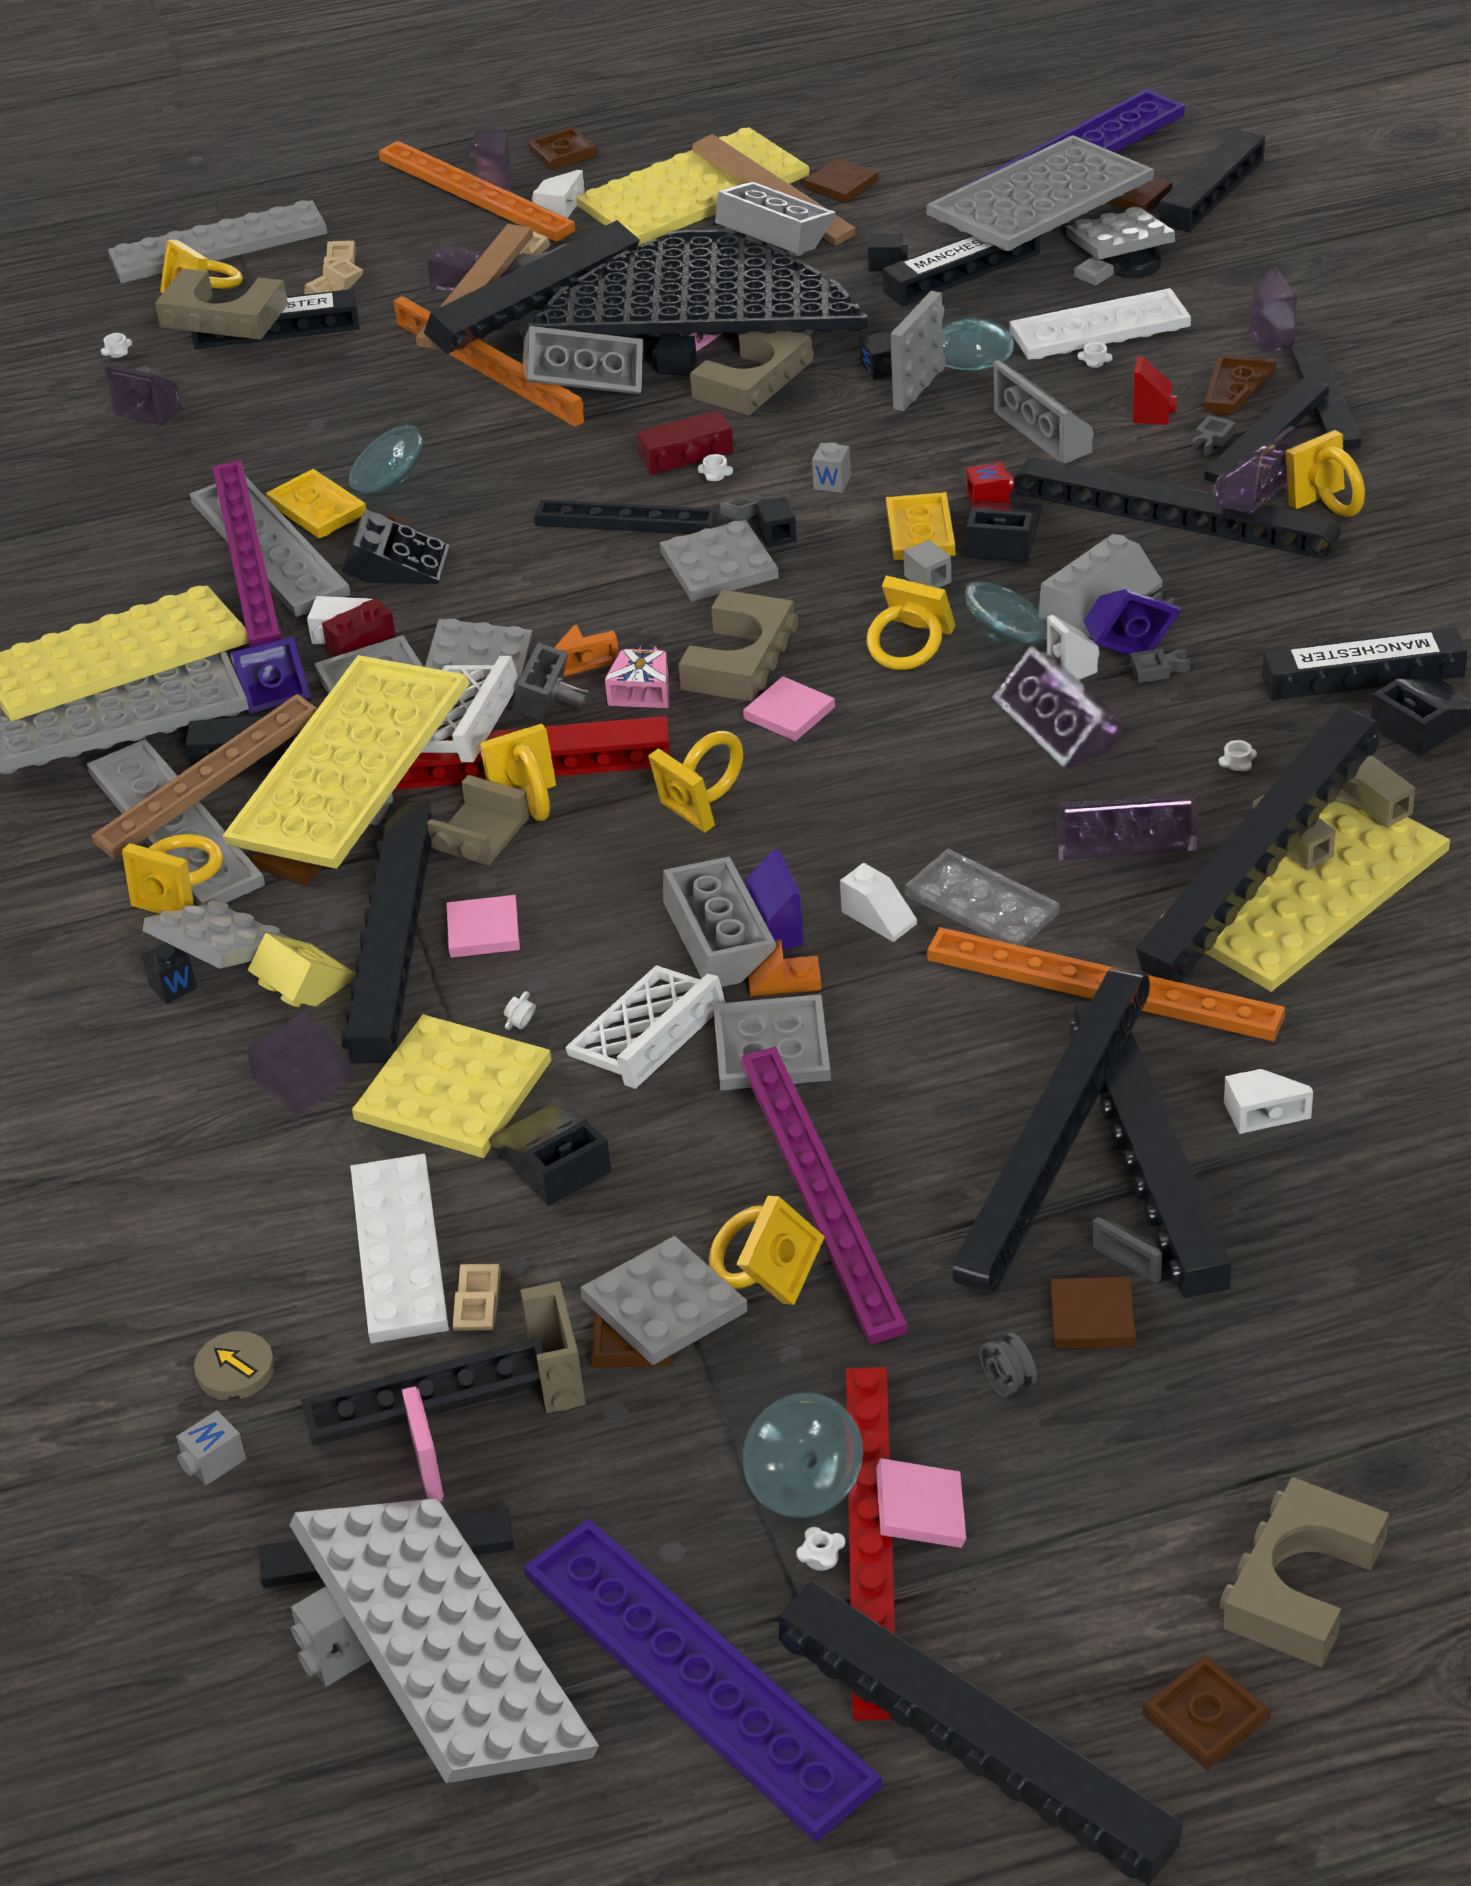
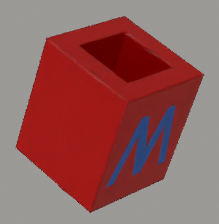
(989, 483)

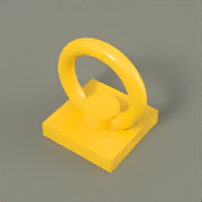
(181, 256)
(1317, 472)
(917, 607)
(523, 763)
(684, 789)
(162, 880)
(776, 1252)

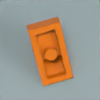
(588, 651)
(785, 975)

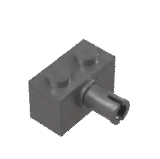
(543, 684)

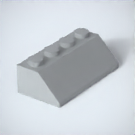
(772, 217)
(583, 360)
(1040, 416)
(1103, 569)
(717, 919)

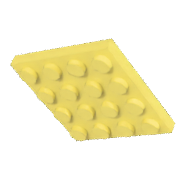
(452, 1085)

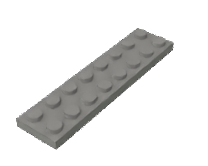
(221, 239)
(291, 563)
(138, 772)

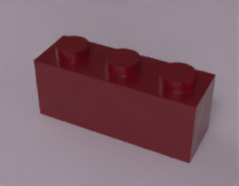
(685, 442)

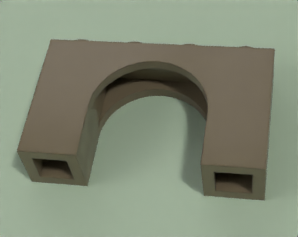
(250, 316)
(745, 390)
(743, 671)
(1373, 790)
(1300, 1521)

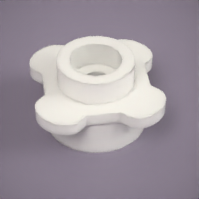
(116, 345)
(1095, 354)
(715, 467)
(1238, 755)
(519, 1011)
(824, 1557)

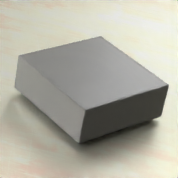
(1093, 271)

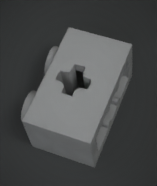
(326, 1638)

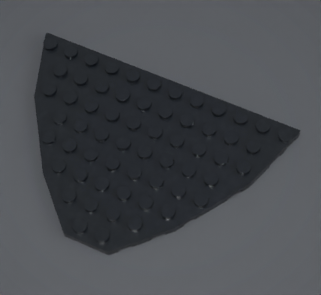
(702, 286)

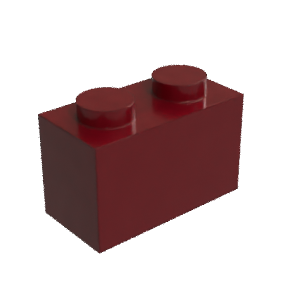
(358, 628)

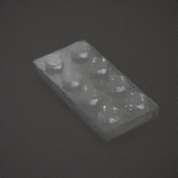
(982, 899)

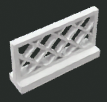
(479, 713)
(660, 1035)

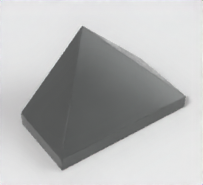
(1128, 1248)

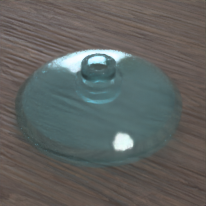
(975, 343)
(386, 460)
(1005, 614)
(784, 1441)

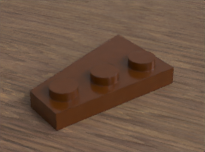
(1235, 381)

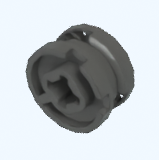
(1008, 1364)

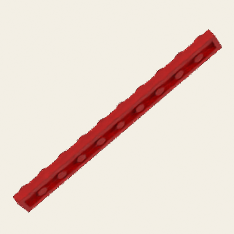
(869, 1550)

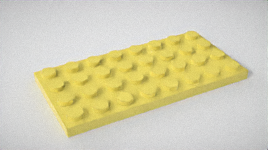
(681, 188)
(115, 651)
(346, 761)
(1307, 911)

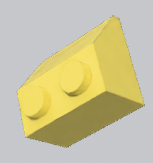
(298, 970)

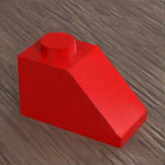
(1152, 395)

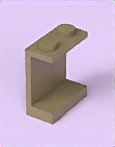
(483, 823)
(559, 1369)

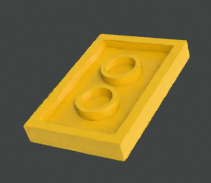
(316, 503)
(919, 519)

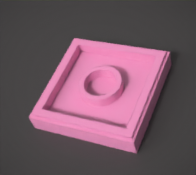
(789, 708)
(483, 926)
(423, 1443)
(920, 1503)

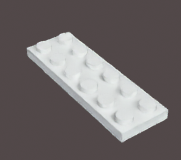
(1100, 322)
(398, 1249)

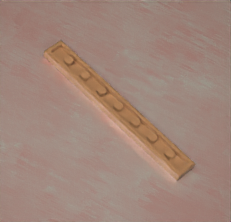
(746, 170)
(487, 268)
(204, 777)

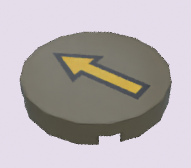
(234, 1365)

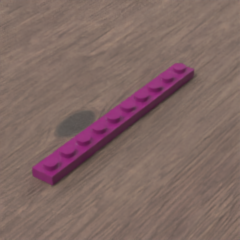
(246, 554)
(824, 1197)

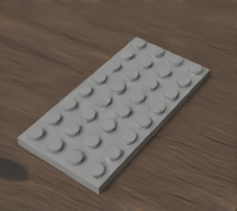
(1039, 192)
(124, 713)
(443, 1639)

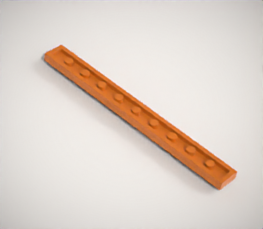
(477, 191)
(499, 368)
(1084, 978)

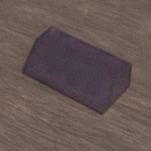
(1256, 476)
(1058, 710)
(1126, 826)

